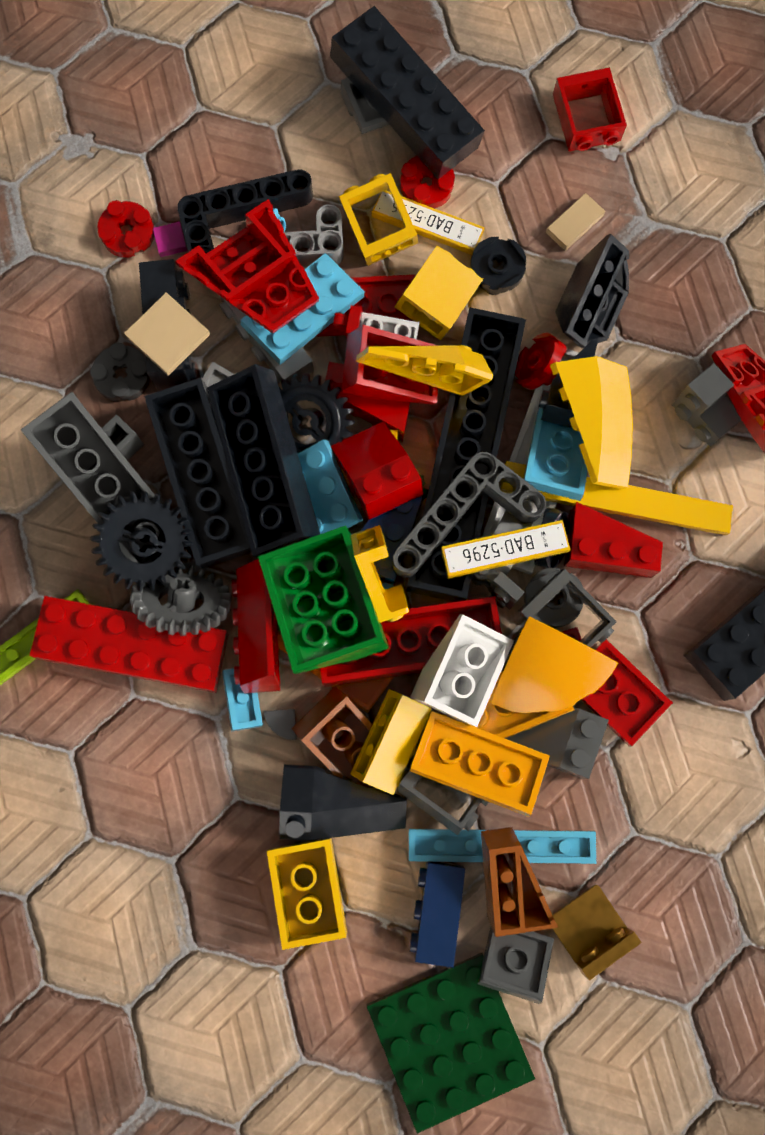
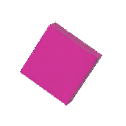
(170, 239)

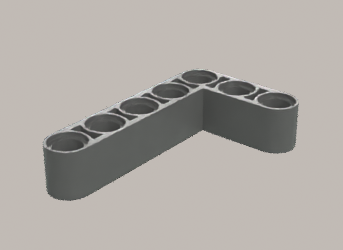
(458, 506)

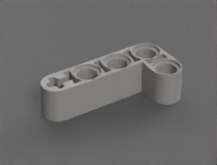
(318, 240)

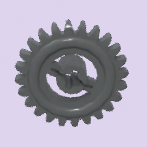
(179, 612)

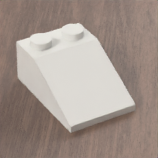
(463, 671)

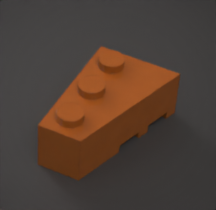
(511, 888)

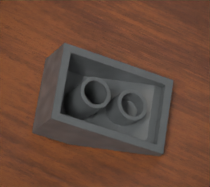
(569, 740)

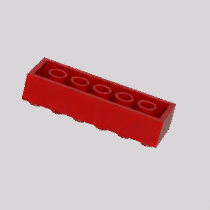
(412, 641)
(125, 646)

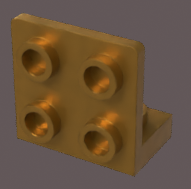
(593, 932)

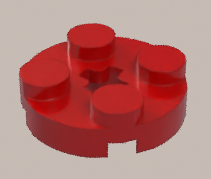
(412, 188)
(123, 214)
(534, 363)

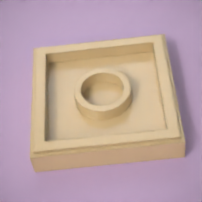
(167, 334)

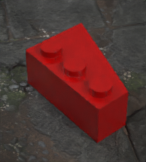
(374, 411)
(610, 546)

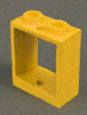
(392, 243)

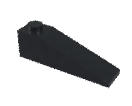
(327, 806)

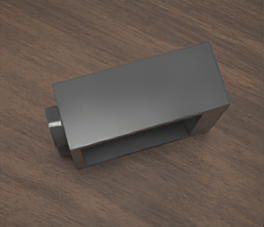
(552, 587)
(466, 821)

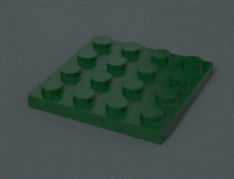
(449, 1043)

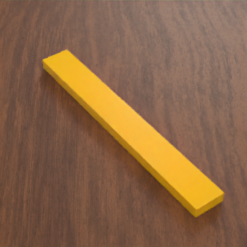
(645, 505)

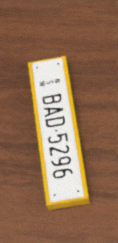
(430, 223)
(505, 549)

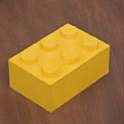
(306, 893)

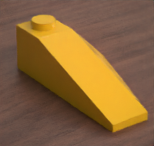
(444, 367)

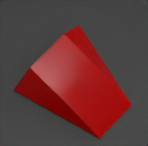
(256, 271)
(747, 374)

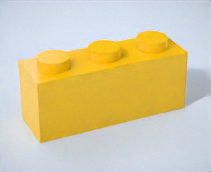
(391, 742)

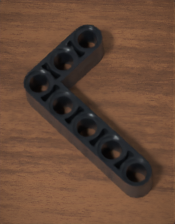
(234, 209)

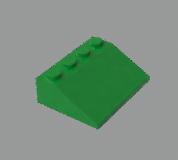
(322, 602)

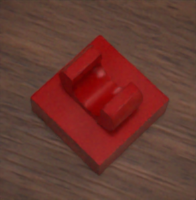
(347, 323)

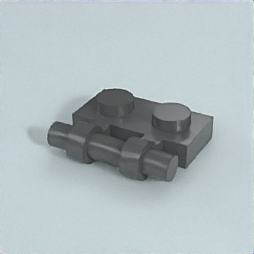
(500, 586)

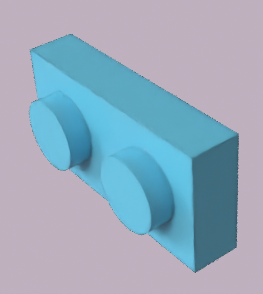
(242, 708)

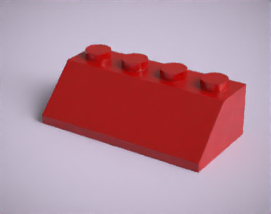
(257, 632)

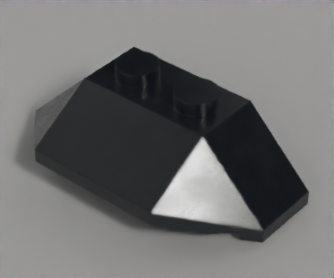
(595, 293)

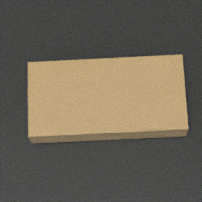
(575, 221)

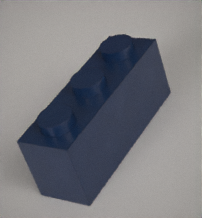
(438, 914)

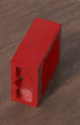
(585, 86)

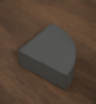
(281, 722)

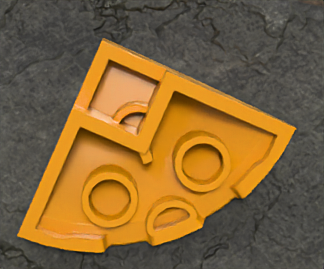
(549, 671)

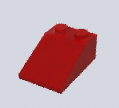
(377, 383)
(378, 470)

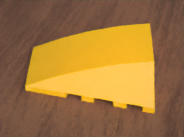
(602, 415)

